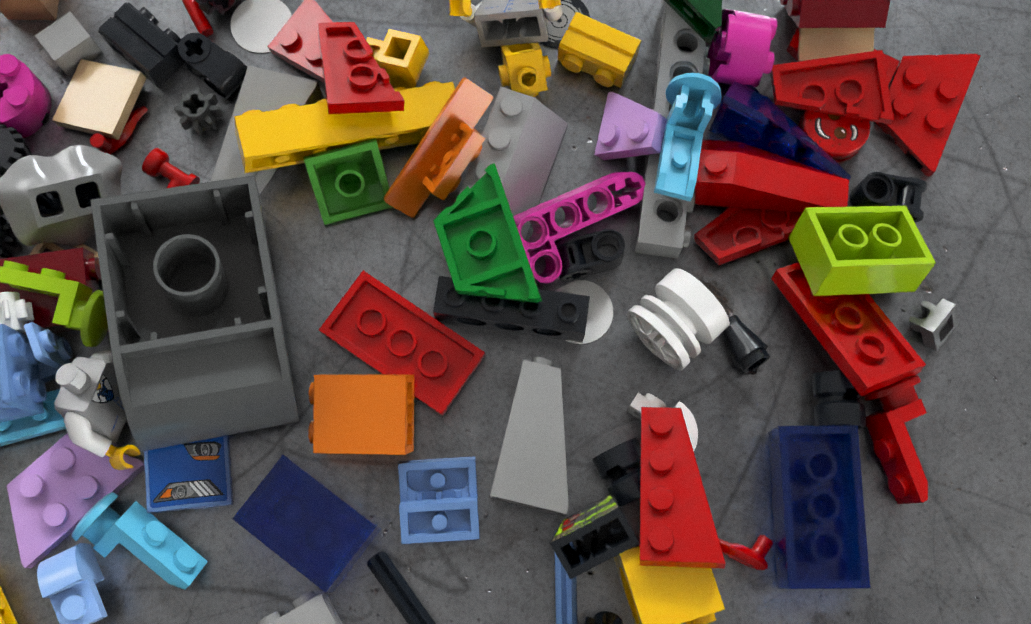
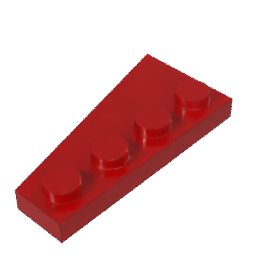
(673, 502)

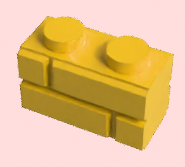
(598, 50)

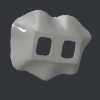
(62, 174)

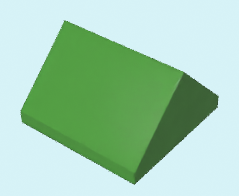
(348, 181)

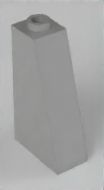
(265, 92)
(533, 449)

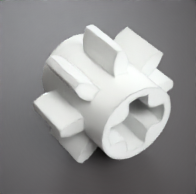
(14, 311)

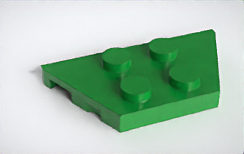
(485, 244)

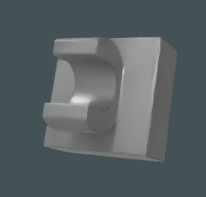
(938, 324)

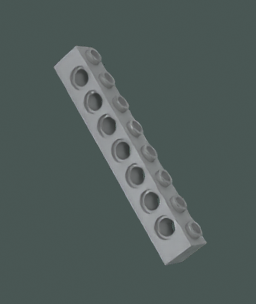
(653, 234)

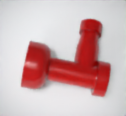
(158, 164)

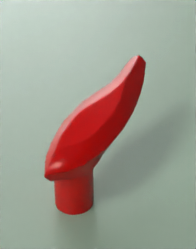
(110, 145)
(750, 557)

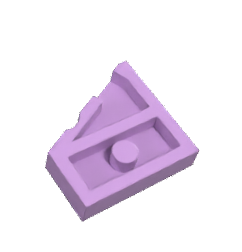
(629, 129)

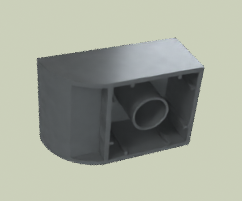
(193, 312)

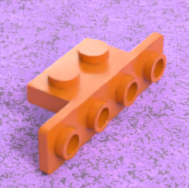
(443, 151)

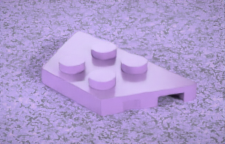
(58, 492)

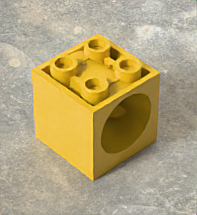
(668, 593)

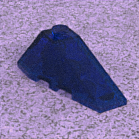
(758, 122)

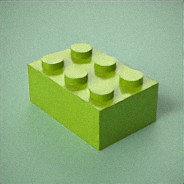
(860, 250)

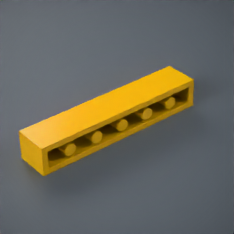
(297, 131)

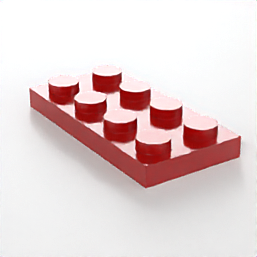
(852, 333)
(402, 339)

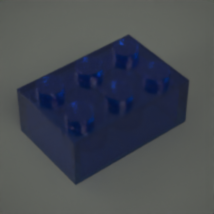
(307, 524)

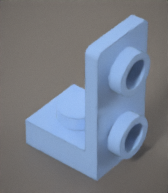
(48, 349)

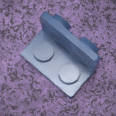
(20, 381)

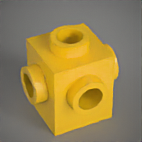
(524, 68)

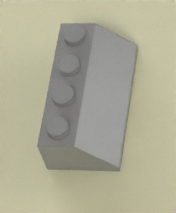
(523, 145)

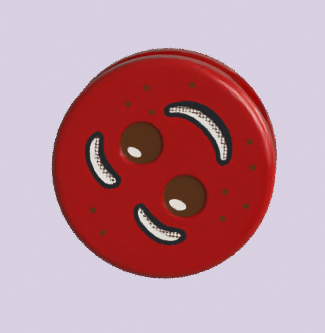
(835, 134)

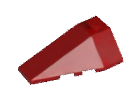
(757, 179)

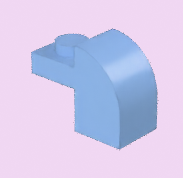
(70, 585)

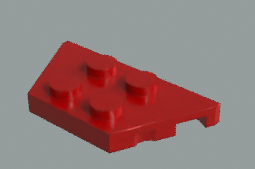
(926, 101)

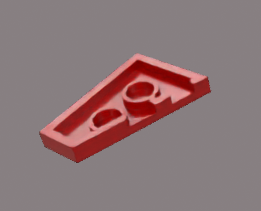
(836, 86)
(744, 231)

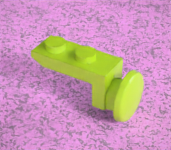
(76, 304)

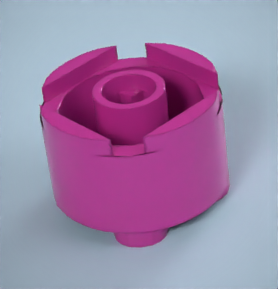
(742, 48)
(22, 97)

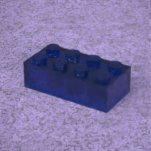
(818, 507)

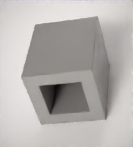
(66, 44)

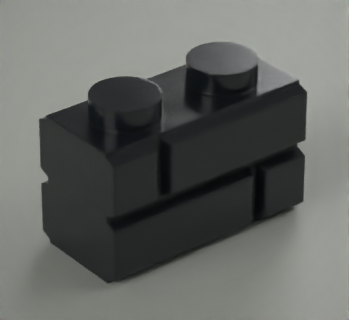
(143, 43)

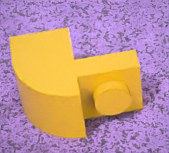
(401, 56)

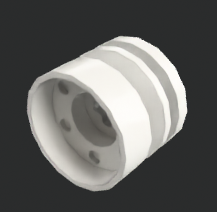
(678, 318)

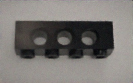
(555, 317)

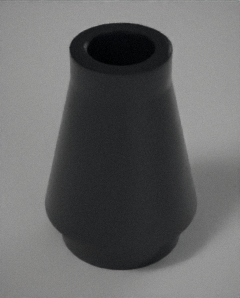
(744, 346)

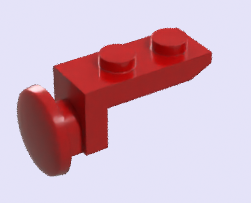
(893, 441)

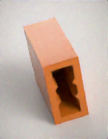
(362, 414)

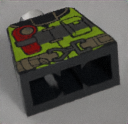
(597, 536)

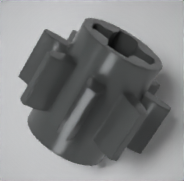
(198, 111)

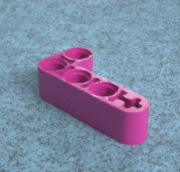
(576, 217)

